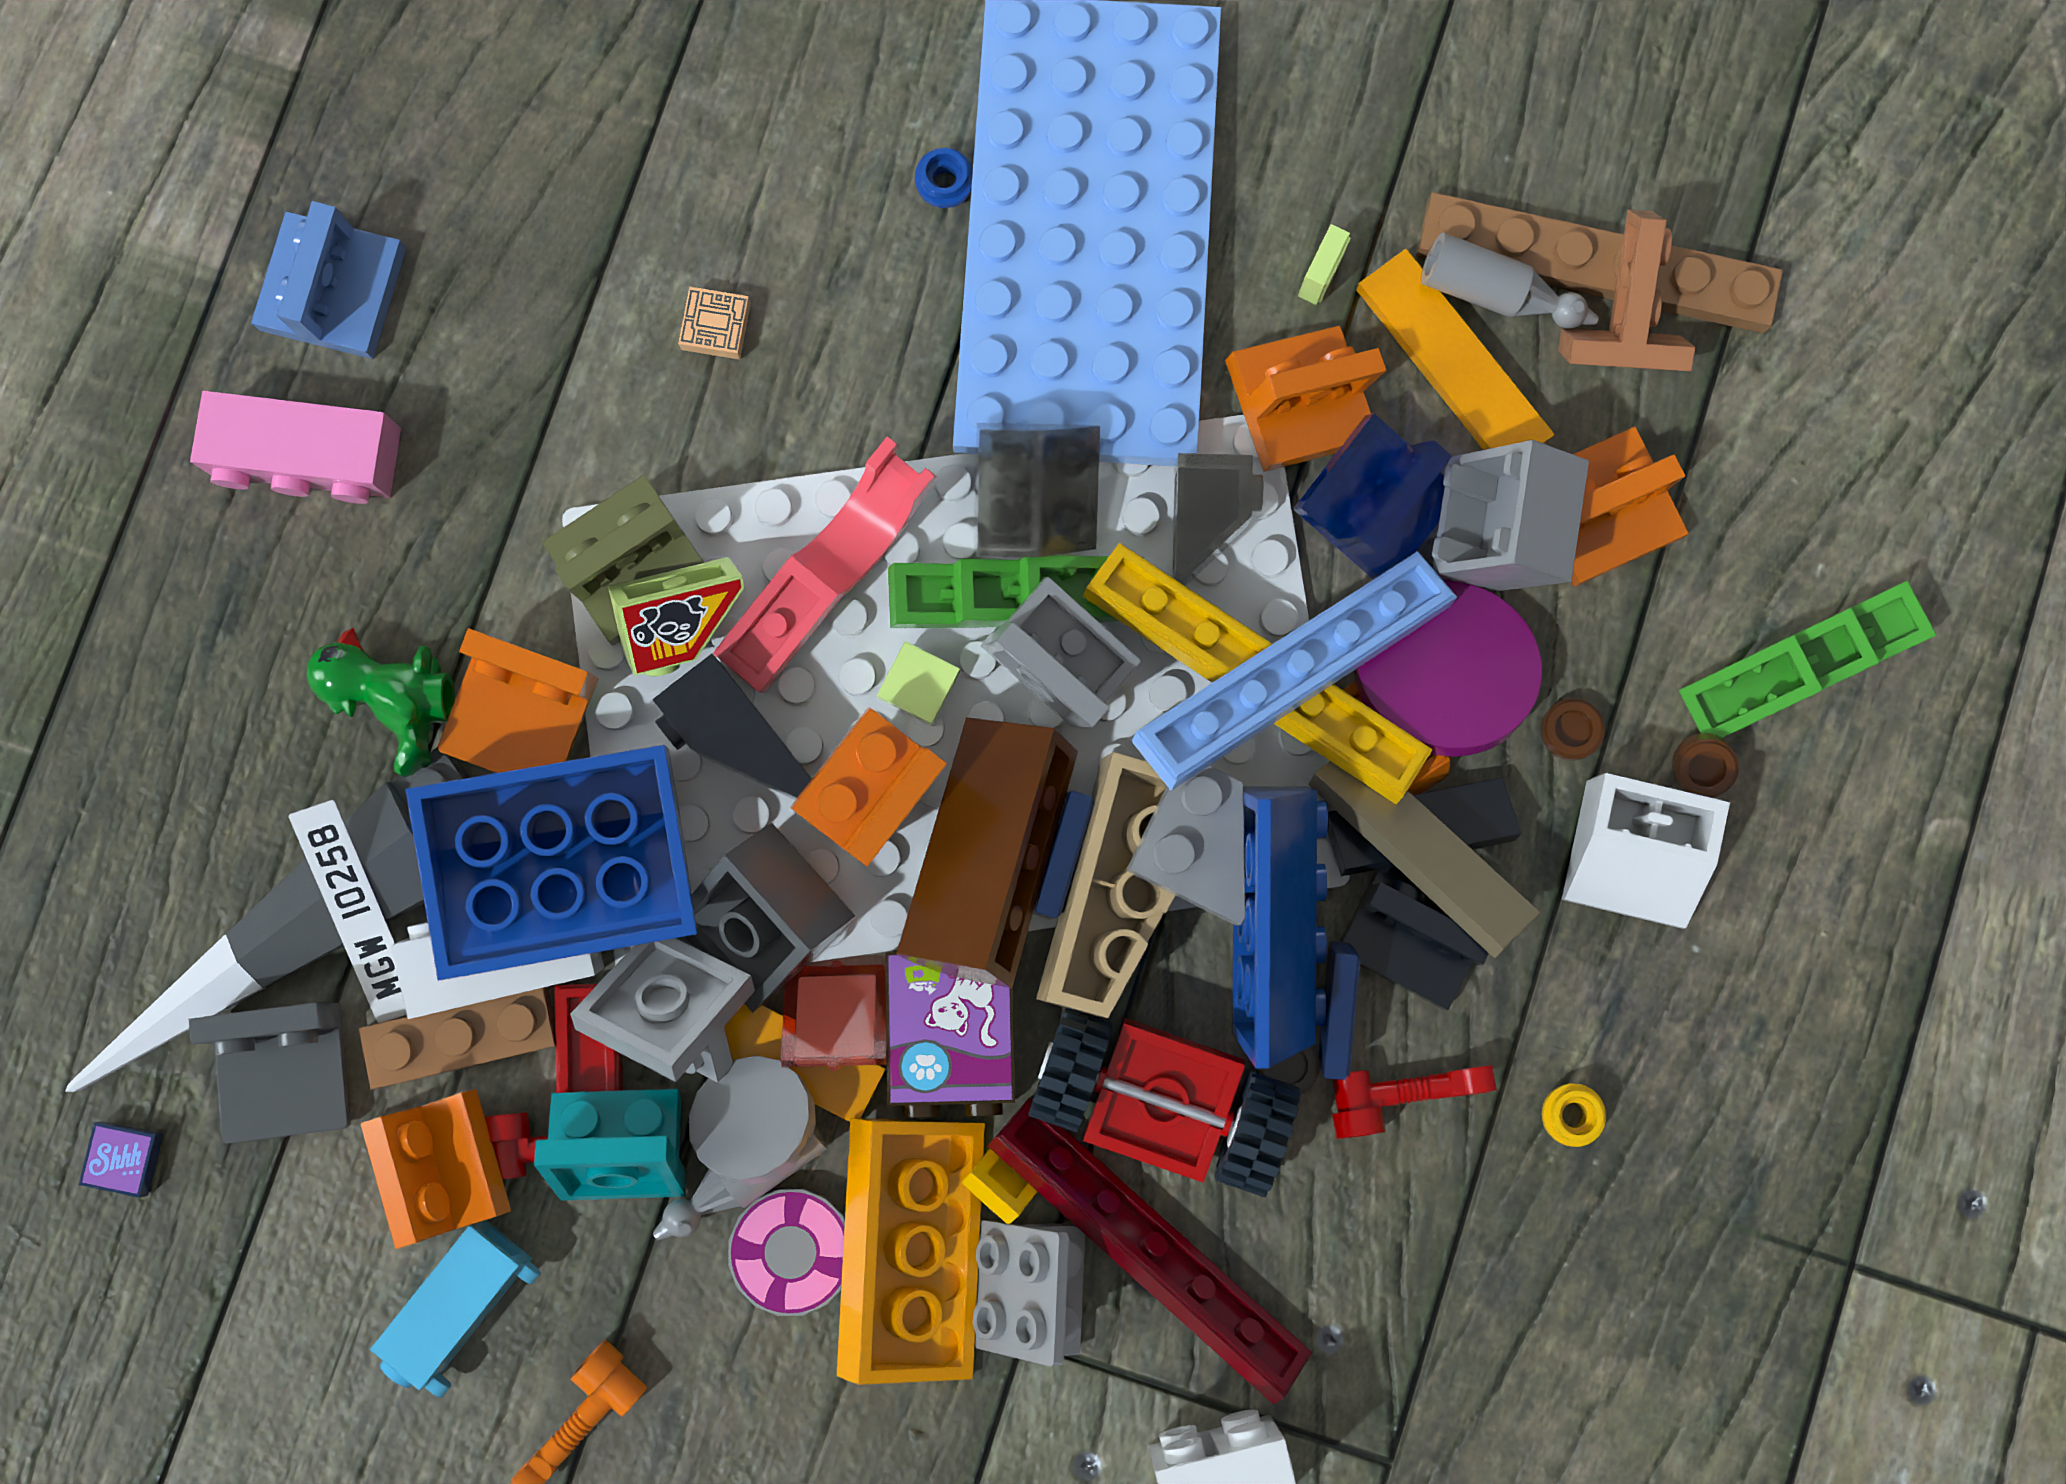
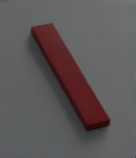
(1153, 1252)

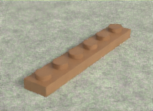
(1589, 261)

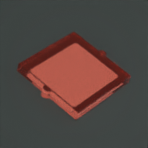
(835, 1017)

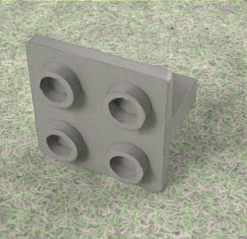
(1029, 1290)

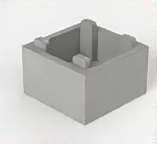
(1510, 517)

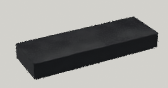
(1474, 812)

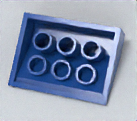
(552, 861)
(1279, 939)

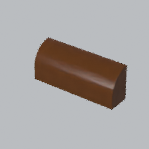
(988, 851)

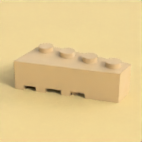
(1106, 907)

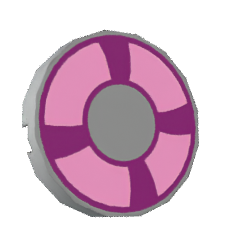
(788, 1251)

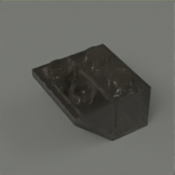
(1035, 489)

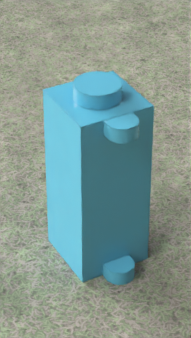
(451, 1307)

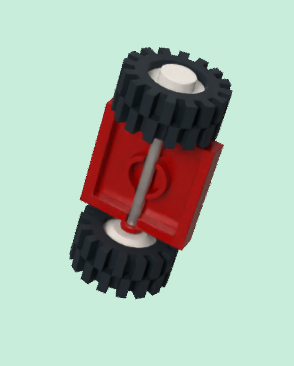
(1166, 1101)

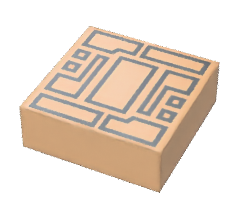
(714, 323)

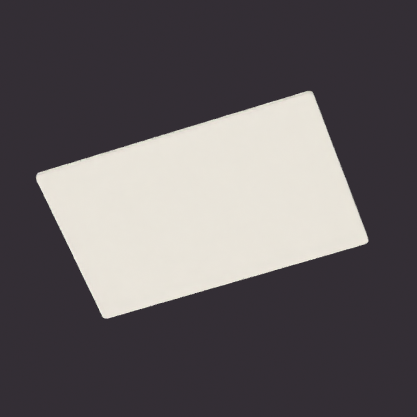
(854, 649)

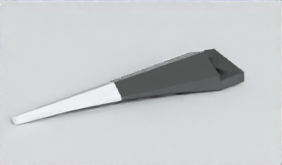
(287, 926)

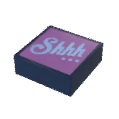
(120, 1159)

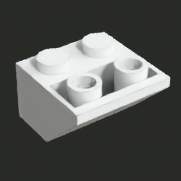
(1644, 849)
(1239, 1452)

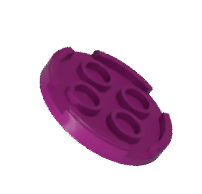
(1459, 677)

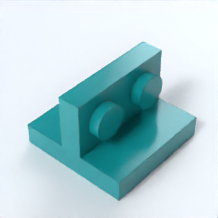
(613, 1145)

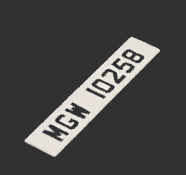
(351, 905)

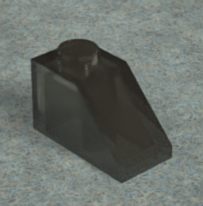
(1210, 508)

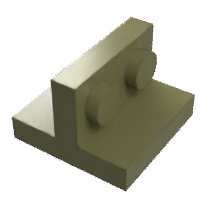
(617, 543)

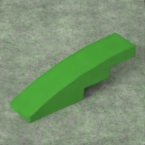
(982, 590)
(1808, 662)

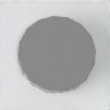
(752, 1121)

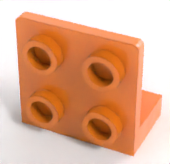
(515, 707)

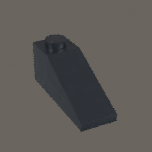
(725, 727)

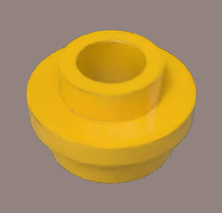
(1592, 1118)

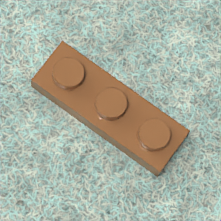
(458, 1038)

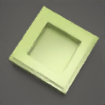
(1324, 265)
(918, 683)

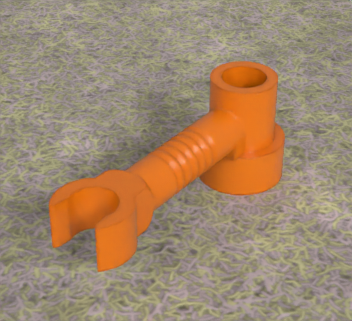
(607, 1386)

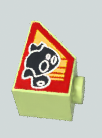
(673, 614)

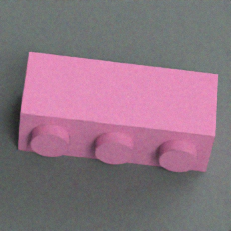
(295, 446)

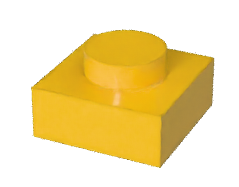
(999, 1187)

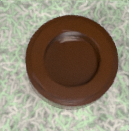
(1572, 729)
(1705, 765)

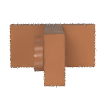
(1634, 308)

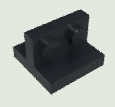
(1411, 939)

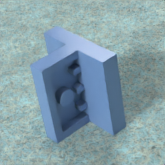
(329, 282)

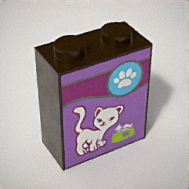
(947, 1041)

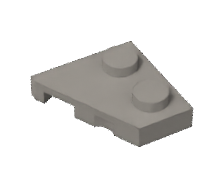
(1198, 844)

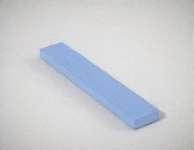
(1292, 670)

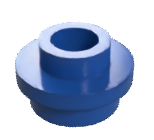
(944, 161)

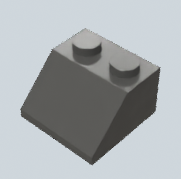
(766, 912)

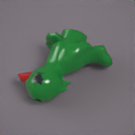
(399, 694)

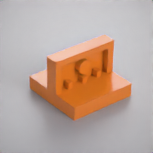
(1302, 394)
(1625, 506)
(868, 786)
(435, 1168)

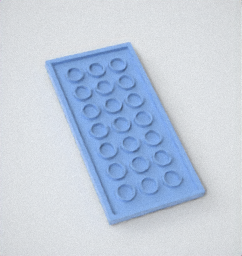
(1090, 223)

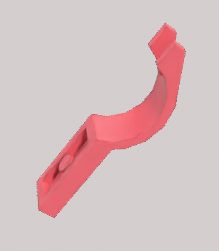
(825, 569)

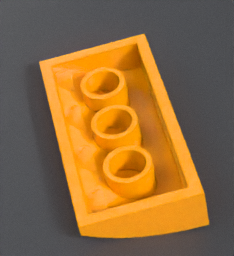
(909, 1251)

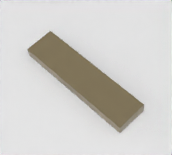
(1431, 859)

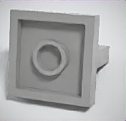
(1062, 654)
(667, 1009)

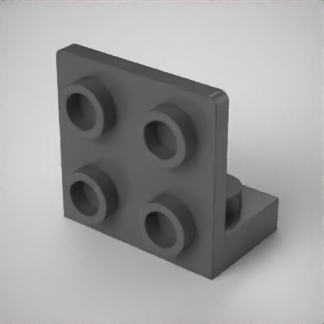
(278, 1070)

